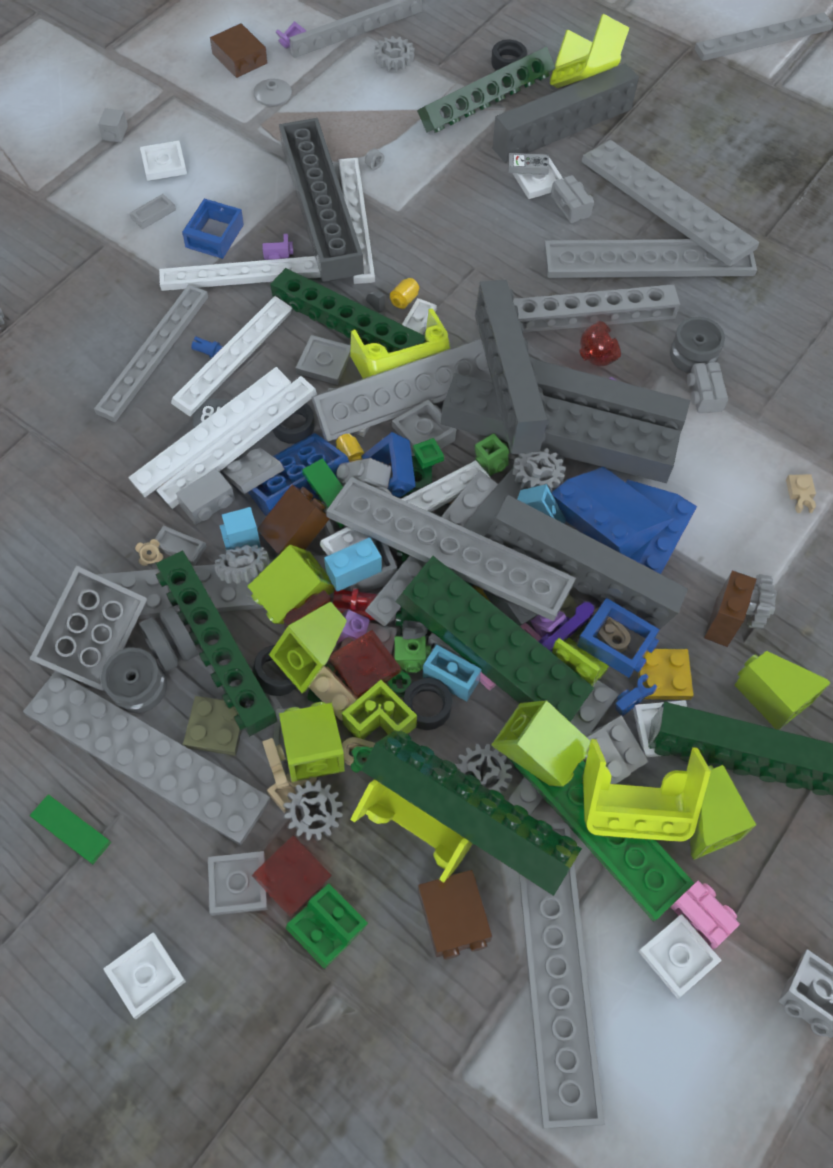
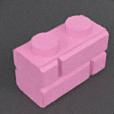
(706, 914)

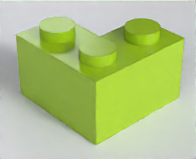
(378, 708)

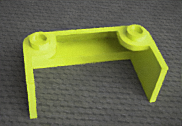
(583, 58)
(375, 359)
(385, 805)
(642, 811)

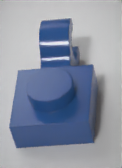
(629, 699)

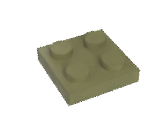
(212, 727)

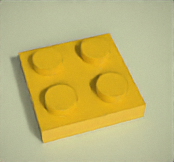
(670, 673)

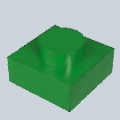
(428, 453)

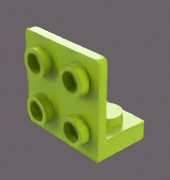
(579, 660)

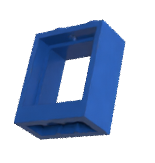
(209, 243)
(397, 451)
(609, 655)

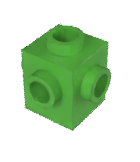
(492, 454)
(411, 653)

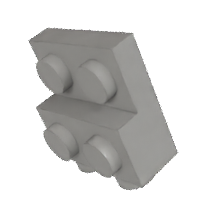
(424, 424)
(618, 748)
(810, 993)

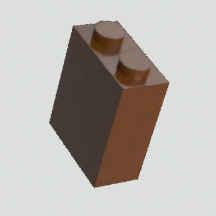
(238, 50)
(294, 520)
(730, 608)
(454, 915)

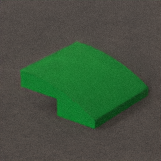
(326, 926)

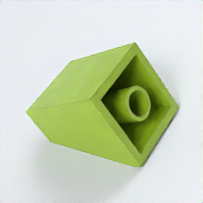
(289, 583)
(308, 645)
(779, 687)
(312, 741)
(543, 742)
(722, 816)

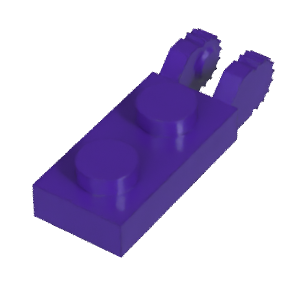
(569, 626)

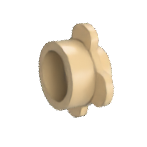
(146, 559)

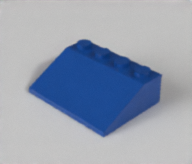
(293, 461)
(610, 511)
(659, 549)

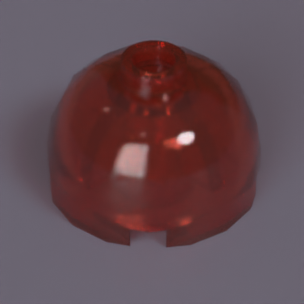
(598, 346)

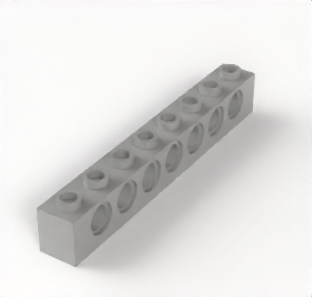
(589, 307)

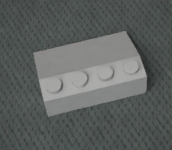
(87, 627)

